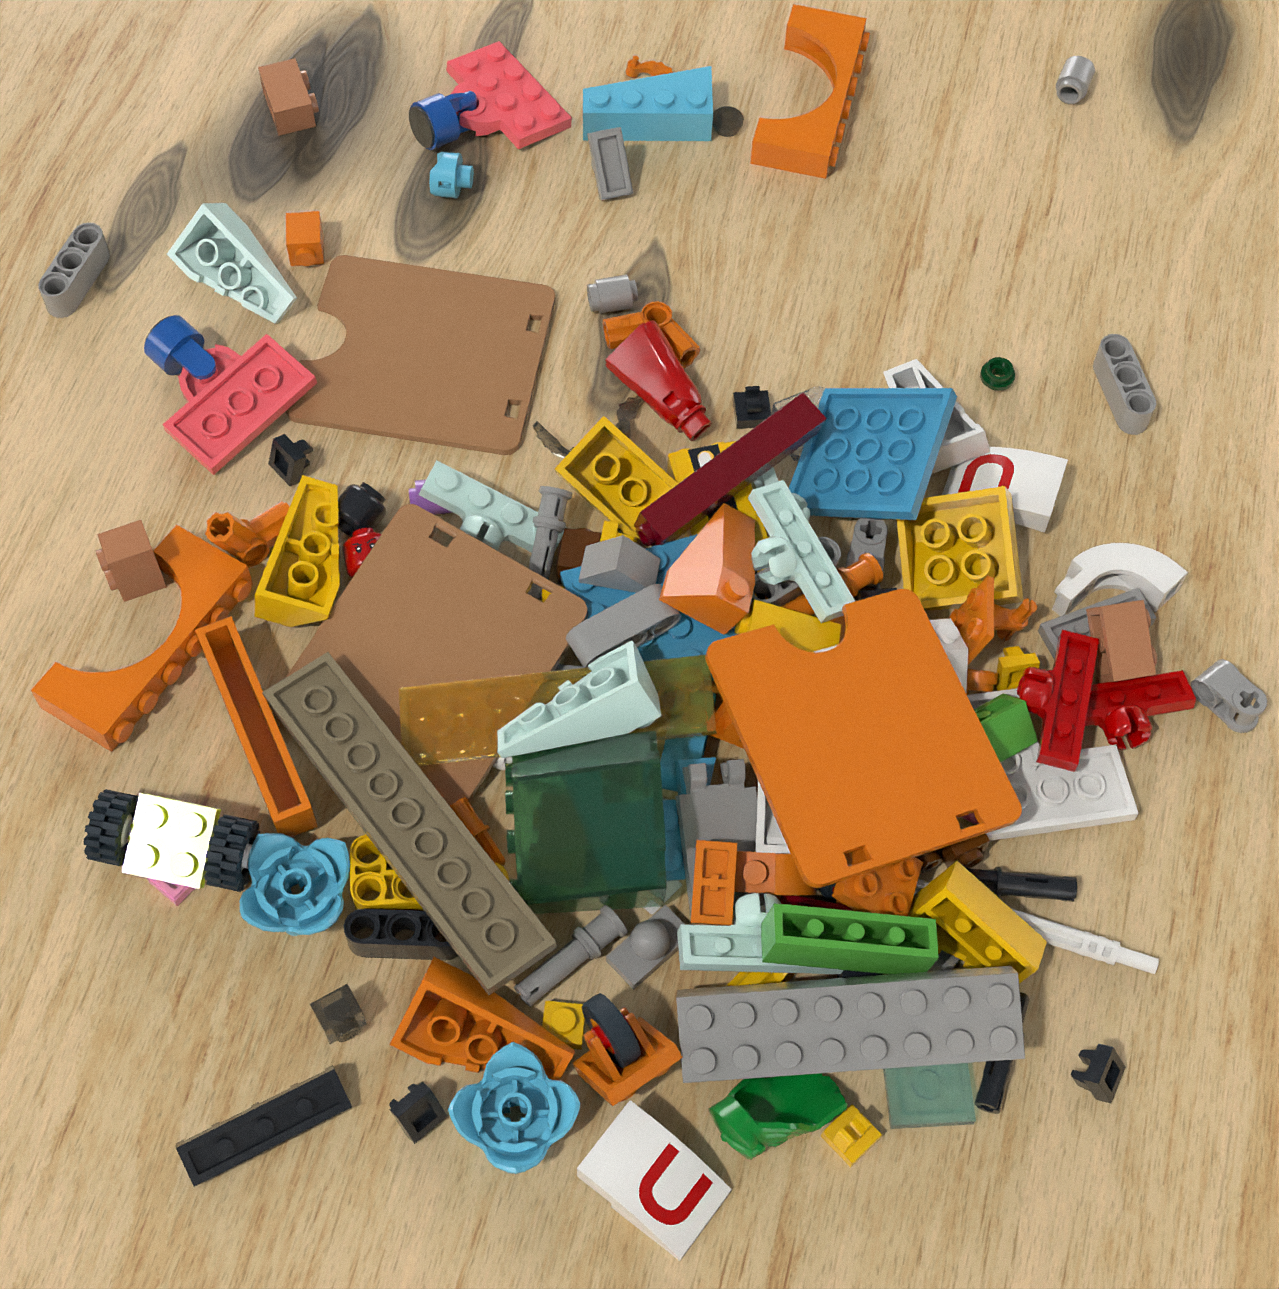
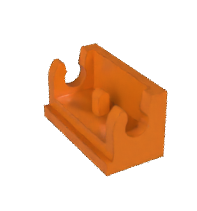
(713, 883)

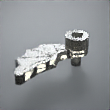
(627, 412)
(550, 441)

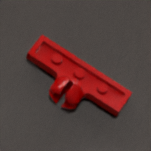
(1062, 699)
(1125, 705)

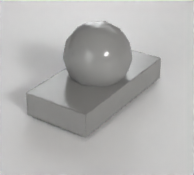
(610, 163)
(646, 948)

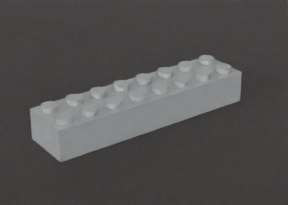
(850, 1024)

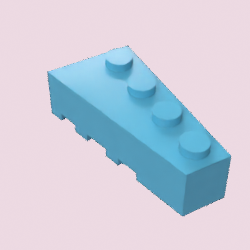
(654, 107)

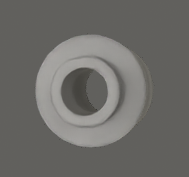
(1075, 79)
(612, 294)

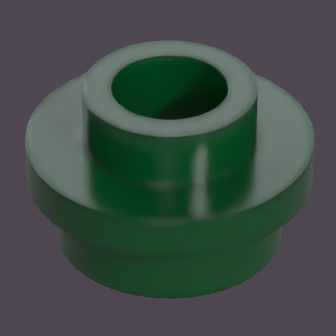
(1000, 367)

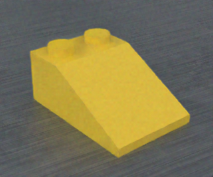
(614, 475)

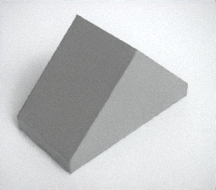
(619, 565)

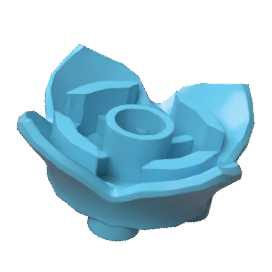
(281, 862)
(509, 1080)

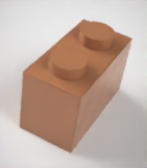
(288, 97)
(129, 561)
(1123, 641)

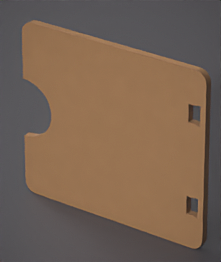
(427, 355)
(437, 618)

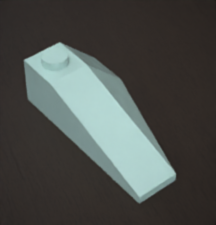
(228, 257)
(600, 705)

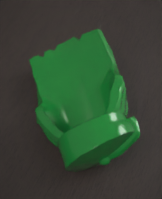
(775, 1109)

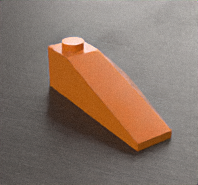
(715, 572)
(463, 1025)

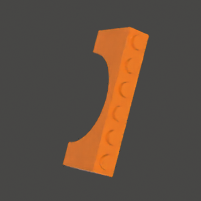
(808, 141)
(112, 702)

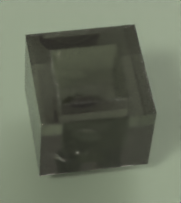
(339, 1015)

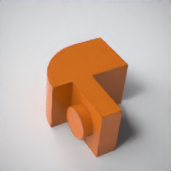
(769, 874)

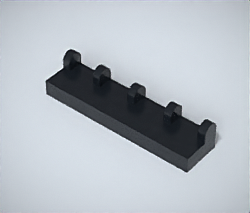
(263, 1126)

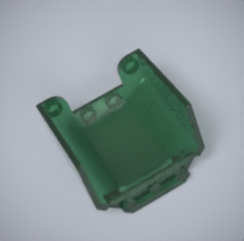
(588, 825)

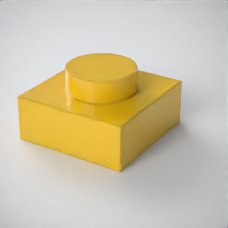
(565, 1022)

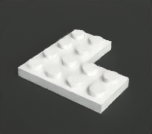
(1061, 798)

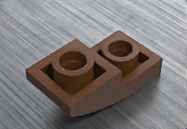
(967, 852)

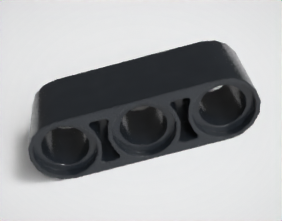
(383, 941)

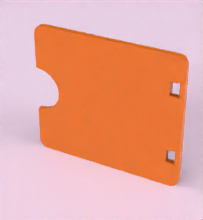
(863, 740)

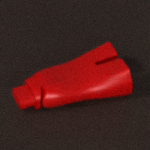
(655, 374)

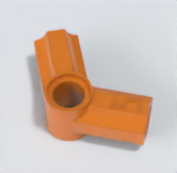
(620, 327)
(247, 539)

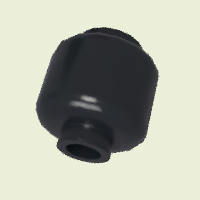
(360, 508)

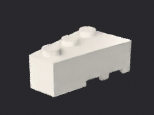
(962, 437)

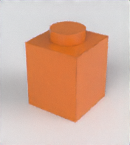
(305, 238)

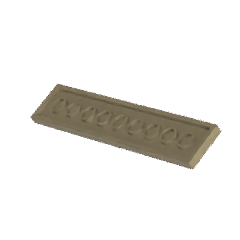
(410, 823)

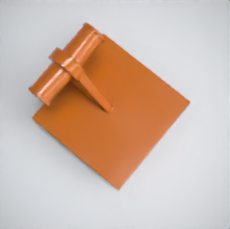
(980, 617)

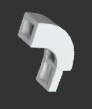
(1123, 568)

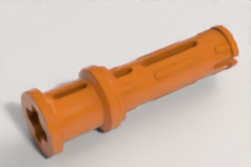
(855, 576)

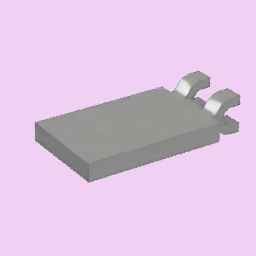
(716, 814)

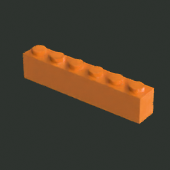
(256, 728)

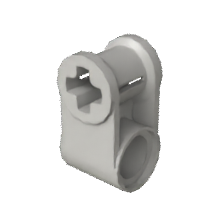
(864, 529)
(1228, 693)

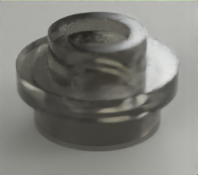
(727, 121)

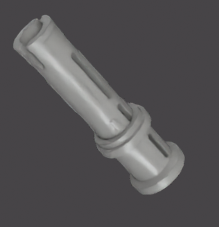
(548, 525)
(584, 945)

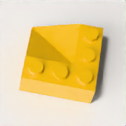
(959, 544)

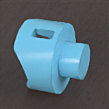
(451, 174)

